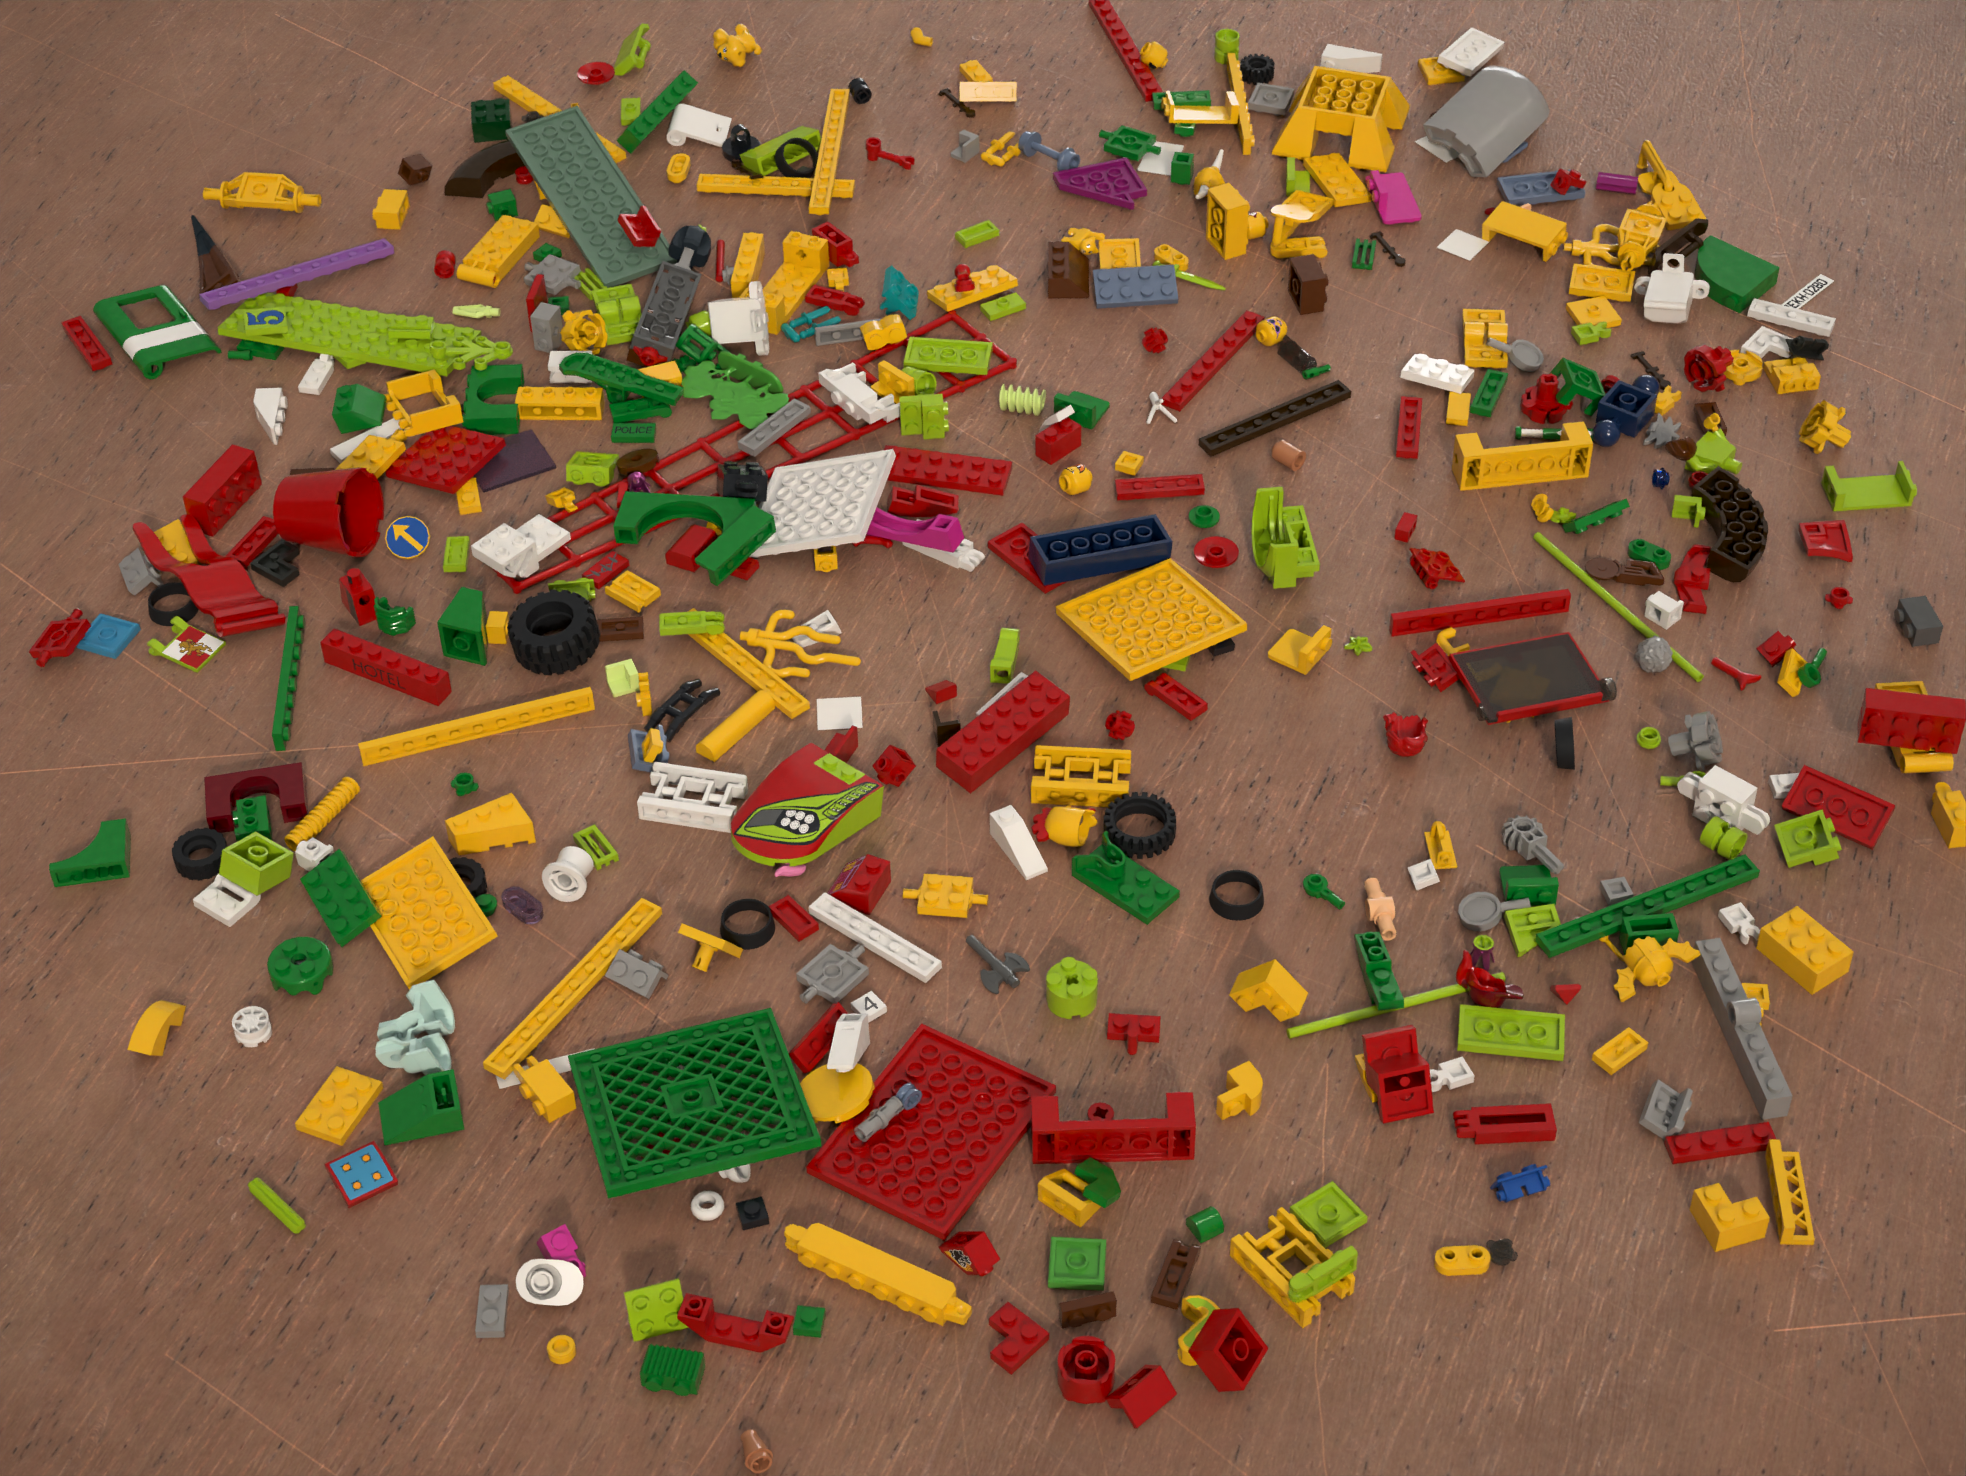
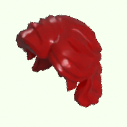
(1407, 735)

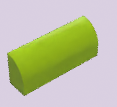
(762, 158)

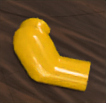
(919, 38)

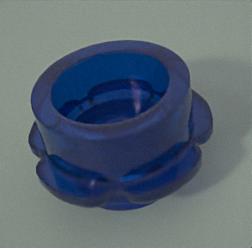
(1660, 478)

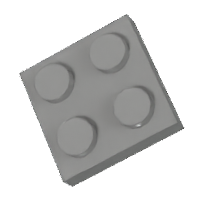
(1271, 99)

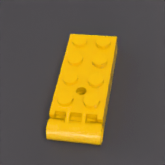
(498, 251)
(1911, 759)

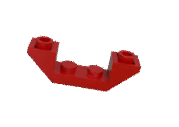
(738, 1332)

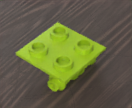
(654, 1309)

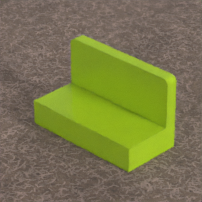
(1296, 179)

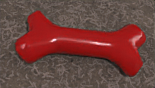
(869, 539)

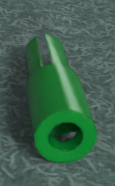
(1316, 371)

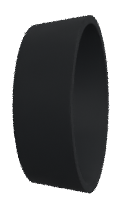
(783, 166)
(163, 617)
(1564, 743)
(1231, 911)
(752, 940)

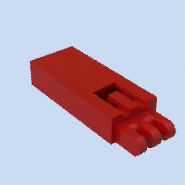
(1513, 1124)

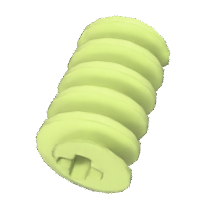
(1022, 401)

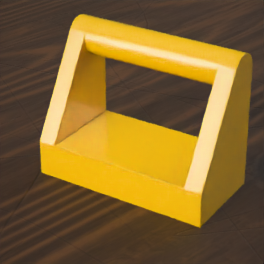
(1064, 1202)

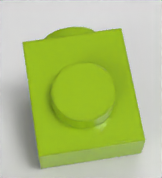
(1688, 508)

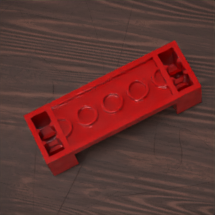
(1113, 1139)

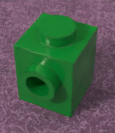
(1182, 168)
(501, 204)

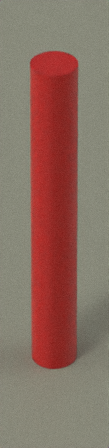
(720, 260)

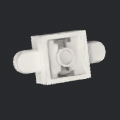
(1726, 797)

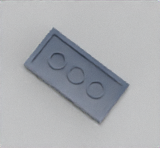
(1534, 189)
(1135, 286)

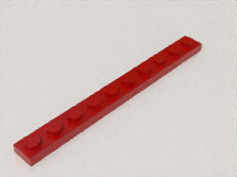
(1125, 48)

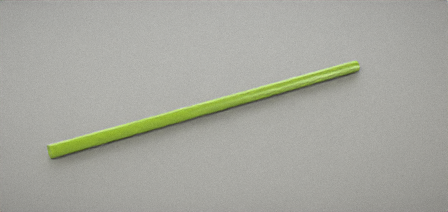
(1613, 602)

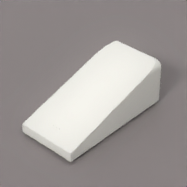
(822, 623)

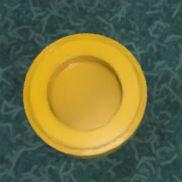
(561, 1349)

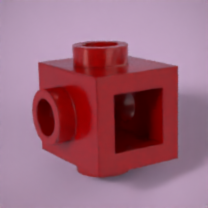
(893, 766)

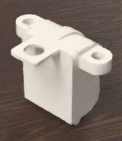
(1670, 292)
(741, 319)

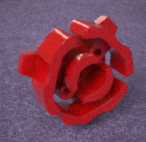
(1709, 365)
(1542, 400)

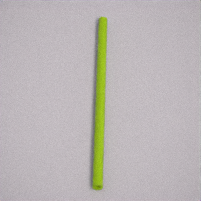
(1373, 1011)

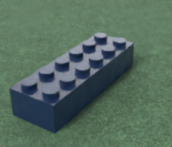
(1099, 549)

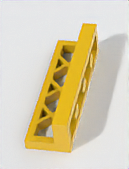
(1783, 1197)

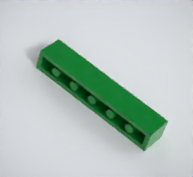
(657, 112)

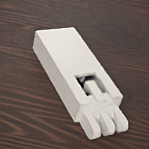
(963, 556)

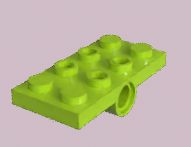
(619, 310)

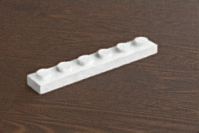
(875, 937)

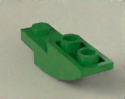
(1377, 971)

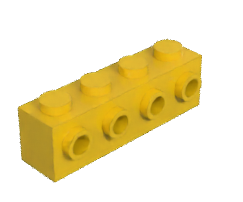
(560, 403)

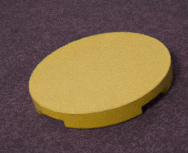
(837, 1094)

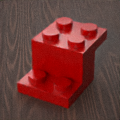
(1397, 1074)

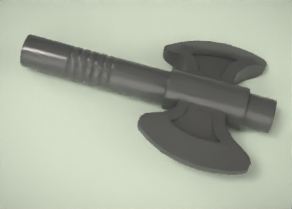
(1001, 970)

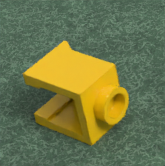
(825, 560)

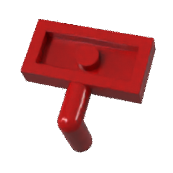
(1133, 1029)

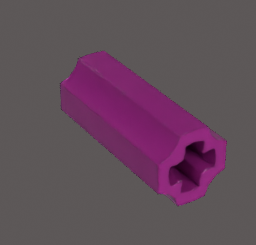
(1616, 183)

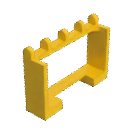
(428, 420)

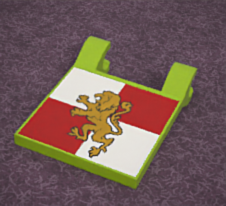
(189, 648)

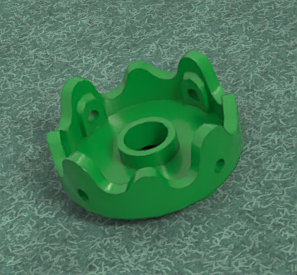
(302, 977)

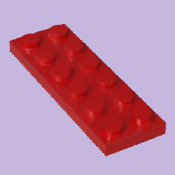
(949, 470)

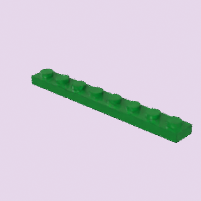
(287, 680)

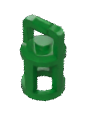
(710, 346)

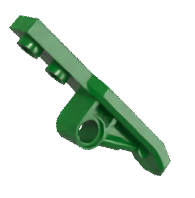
(619, 379)

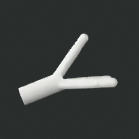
(1156, 402)

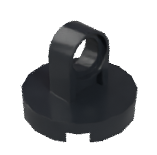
(738, 144)

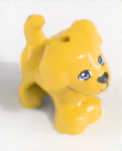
(734, 48)

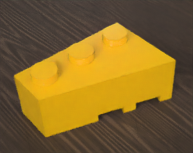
(490, 825)

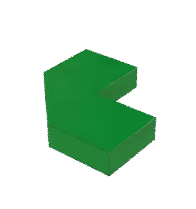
(1104, 1185)

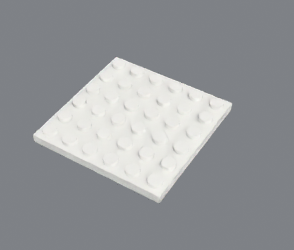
(824, 501)

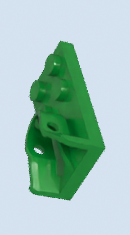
(1124, 881)

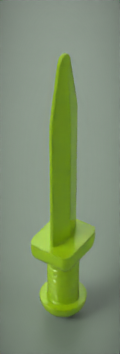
(1193, 278)

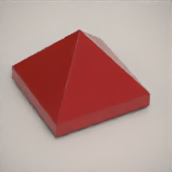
(1565, 992)

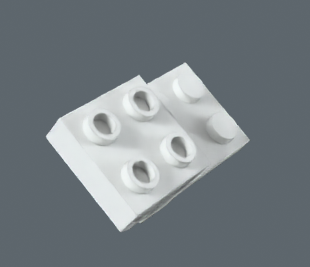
(520, 550)

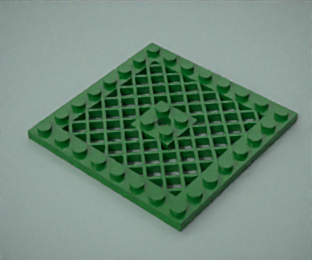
(623, 1173)

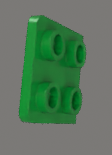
(1087, 408)
(1530, 882)

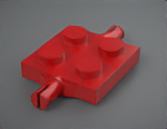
(60, 638)

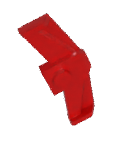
(1692, 578)

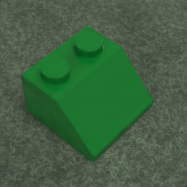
(358, 408)

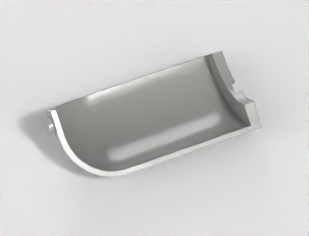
(1488, 118)

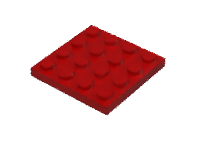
(445, 458)

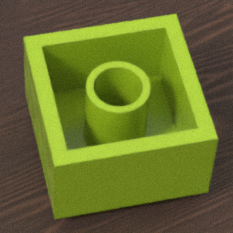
(256, 863)

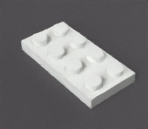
(1470, 52)

